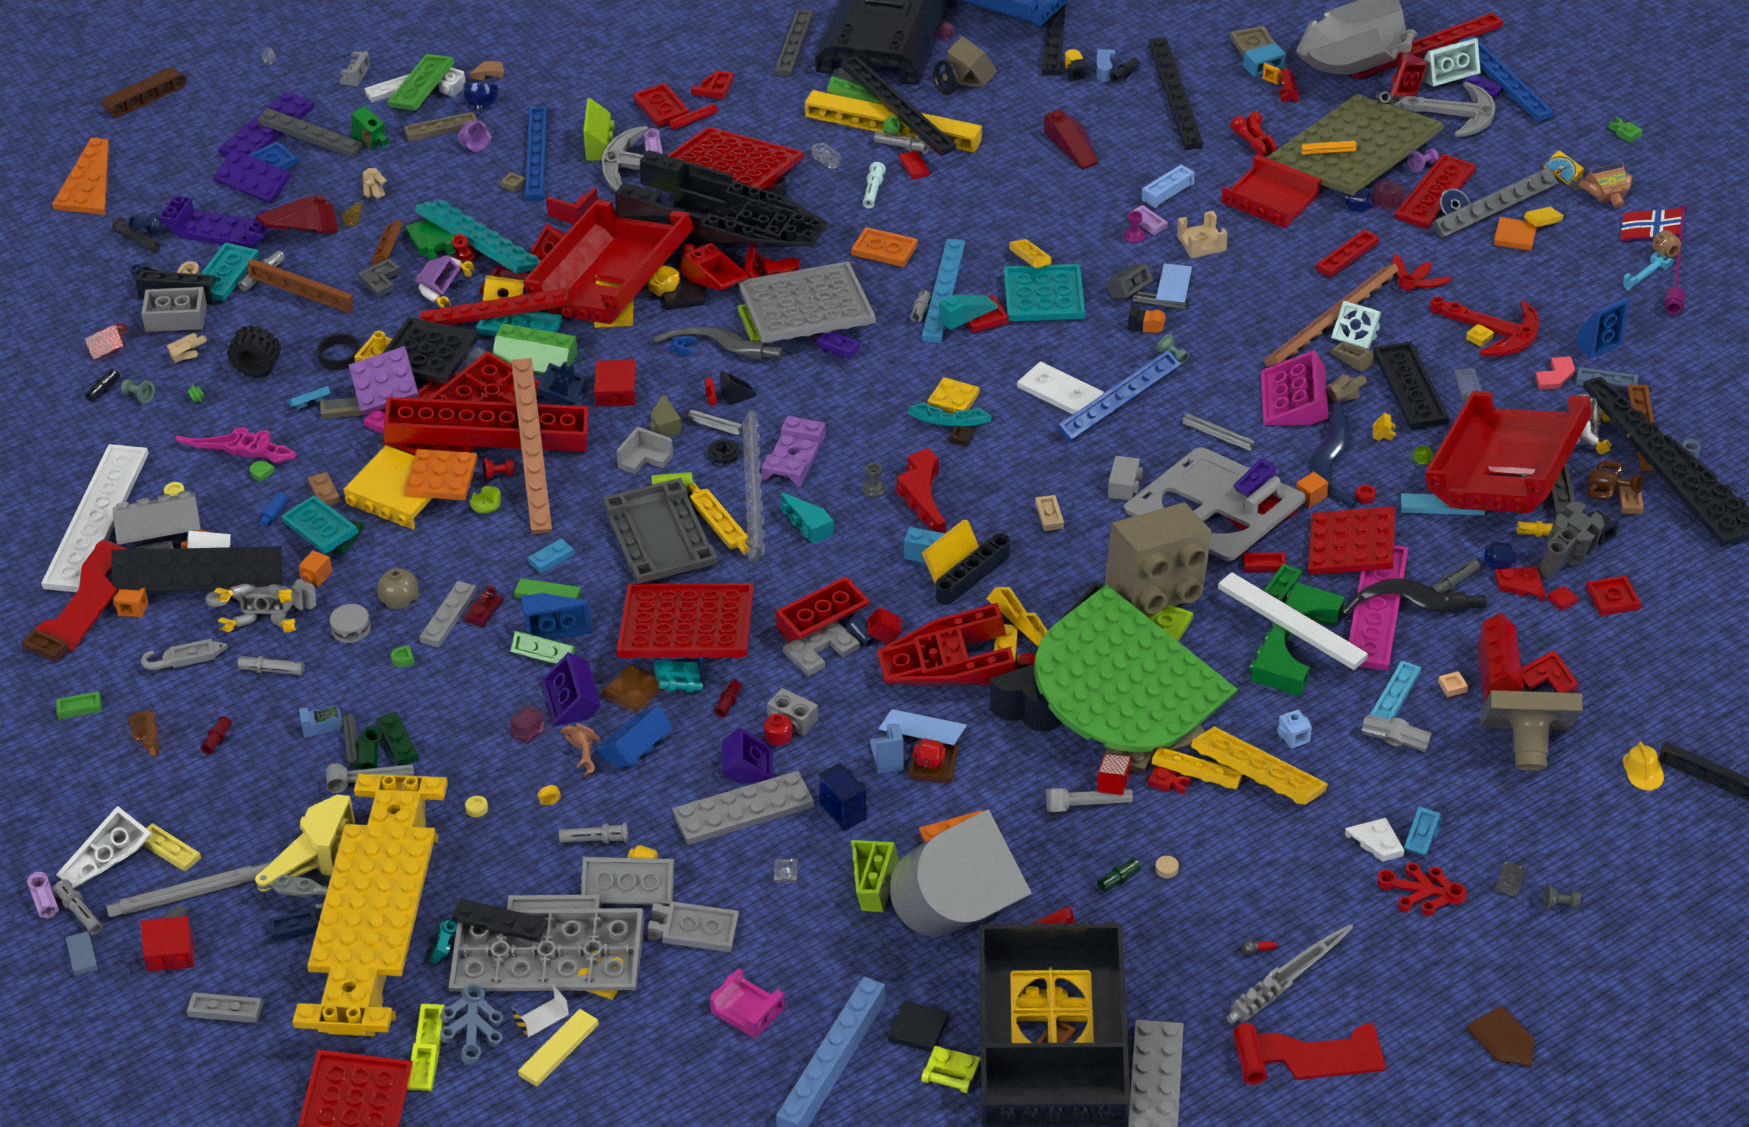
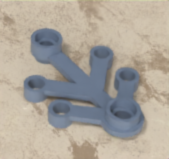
(472, 1021)

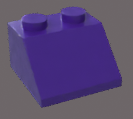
(746, 758)

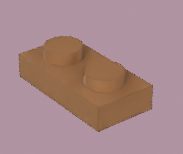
(324, 488)
(1629, 501)

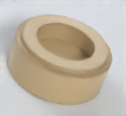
(1167, 867)

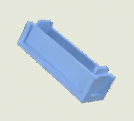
(1168, 185)

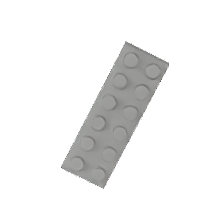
(742, 807)
(1156, 1074)

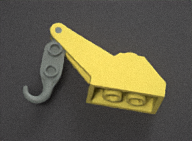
(311, 850)

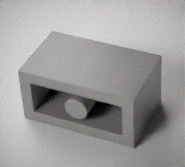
(1124, 478)

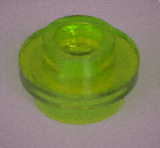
(1422, 455)

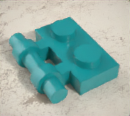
(677, 676)

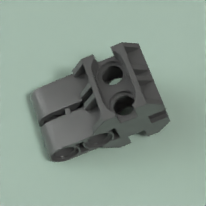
(1570, 539)

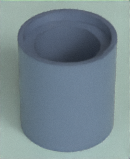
(1692, 446)

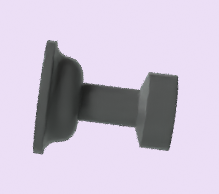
(874, 486)
(1551, 897)

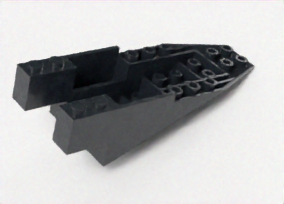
(719, 208)

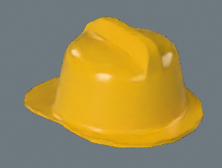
(1643, 767)

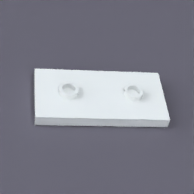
(1058, 388)

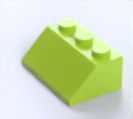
(597, 130)

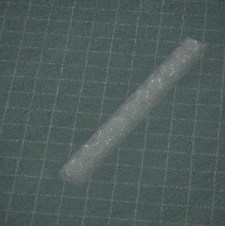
(752, 485)

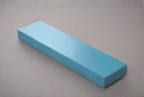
(1431, 504)
(1396, 691)

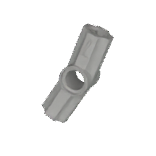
(1396, 732)

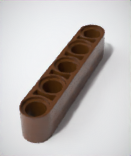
(144, 92)

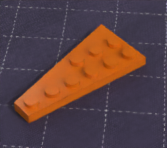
(87, 182)

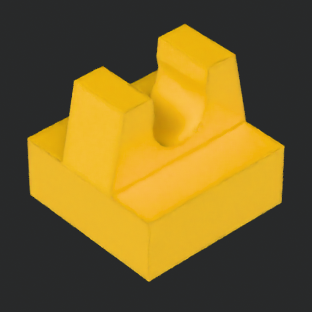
(1384, 428)

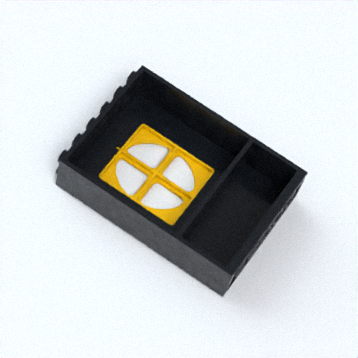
(1053, 1081)

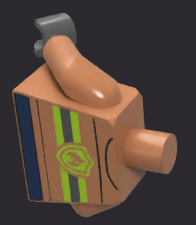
(1606, 184)

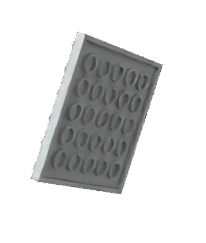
(806, 302)

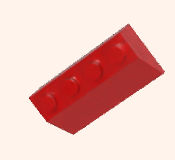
(819, 609)
(1499, 656)

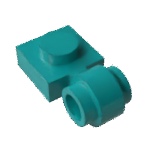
(441, 948)

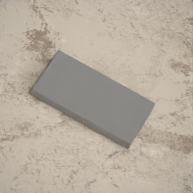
(628, 880)

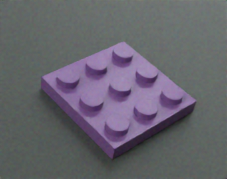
(383, 377)

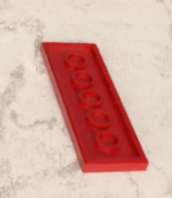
(1423, 203)

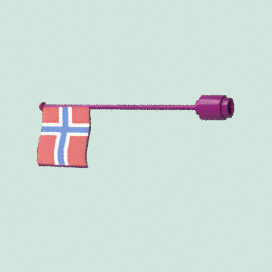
(1645, 226)

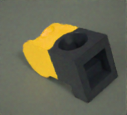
(1076, 65)

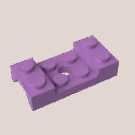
(797, 437)

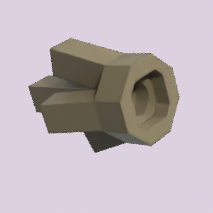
(1345, 388)

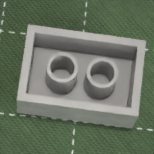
(174, 309)

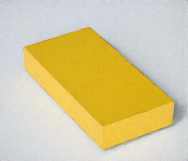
(1543, 216)

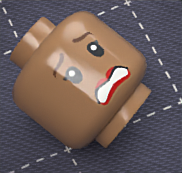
(1666, 244)

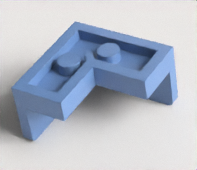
(888, 750)

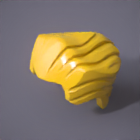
(664, 280)

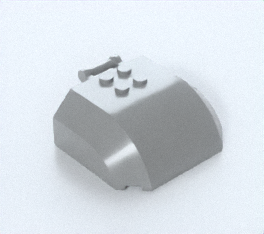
(1356, 37)

